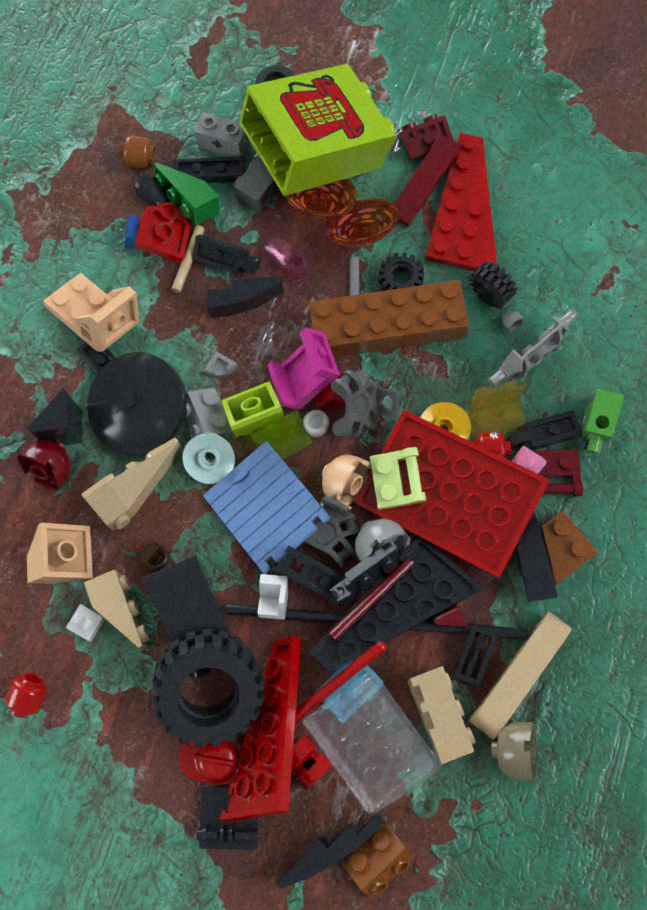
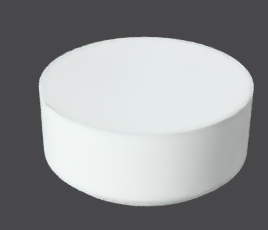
(316, 423)

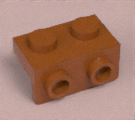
(378, 861)

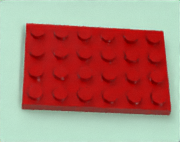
(473, 496)

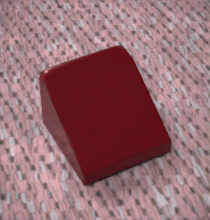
(451, 617)

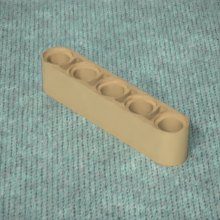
(520, 675)

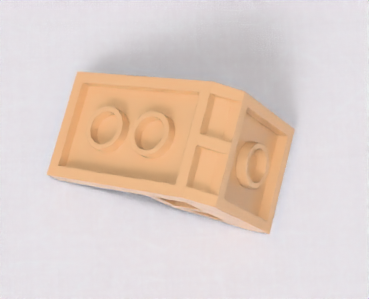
(92, 313)

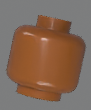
(137, 152)

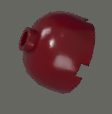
(47, 462)

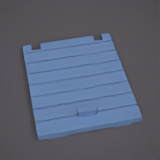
(266, 507)

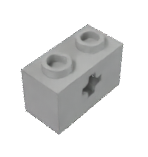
(221, 136)

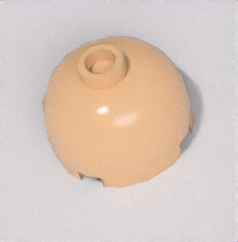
(345, 478)

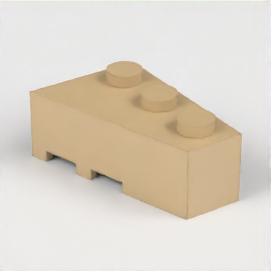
(441, 715)

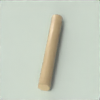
(187, 261)

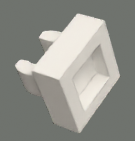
(85, 623)

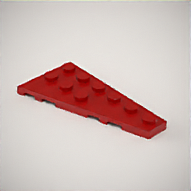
(464, 219)
(268, 745)

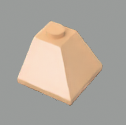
(60, 554)

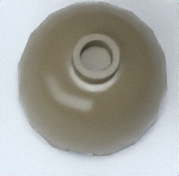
(517, 751)

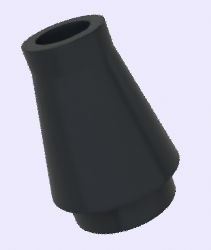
(150, 191)

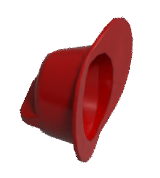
(211, 763)

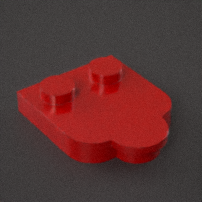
(163, 232)

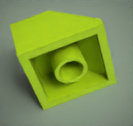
(252, 409)

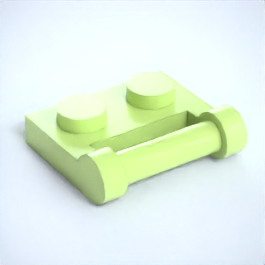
(389, 482)

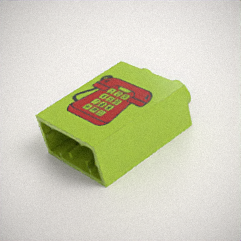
(316, 128)

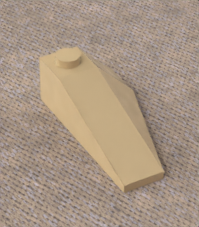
(121, 496)

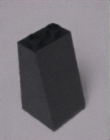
(187, 601)

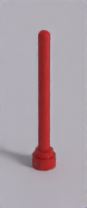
(339, 680)

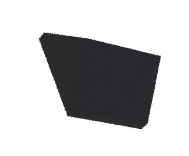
(59, 421)

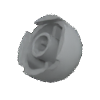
(378, 533)

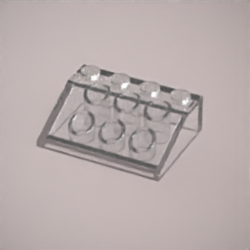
(371, 742)

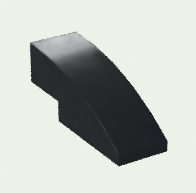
(243, 296)

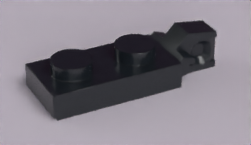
(224, 255)
(547, 431)
(366, 573)

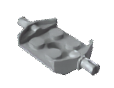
(519, 364)

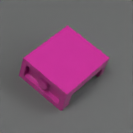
(305, 371)

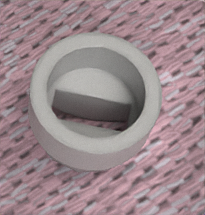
(512, 320)

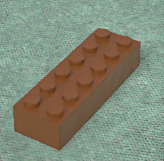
(391, 318)

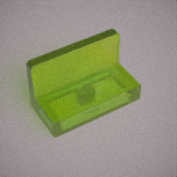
(284, 435)

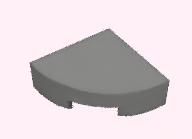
(219, 366)

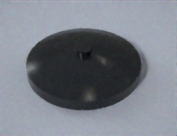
(136, 403)

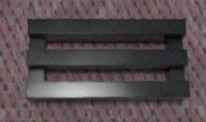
(486, 657)

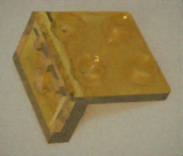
(497, 408)

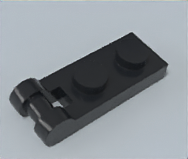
(311, 573)

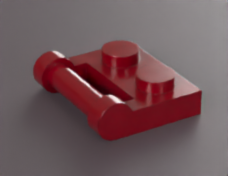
(562, 465)

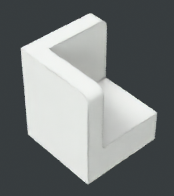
(273, 596)

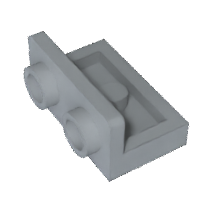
(206, 414)

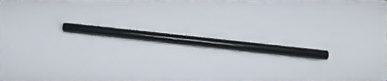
(331, 617)

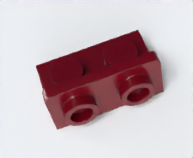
(420, 138)

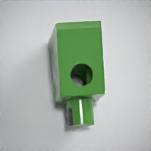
(604, 409)

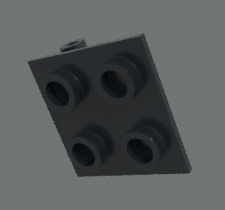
(220, 834)

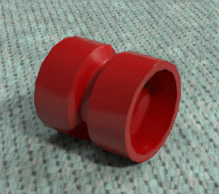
(305, 749)

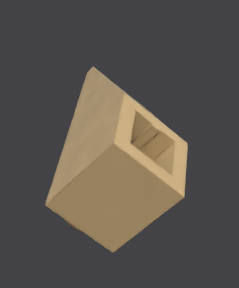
(111, 600)

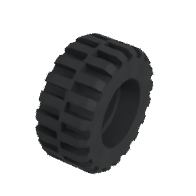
(213, 722)

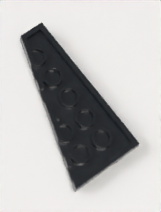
(419, 595)

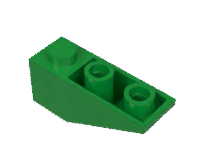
(191, 194)

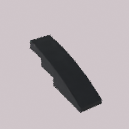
(534, 564)
(321, 856)

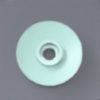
(205, 469)

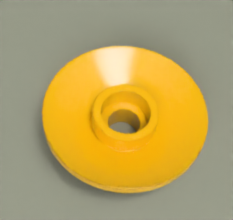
(449, 416)

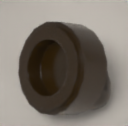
(151, 555)

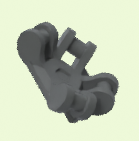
(362, 403)
(331, 534)

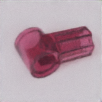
(287, 258)

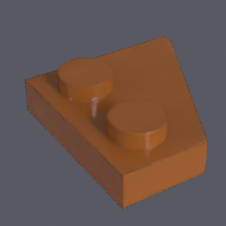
(565, 546)

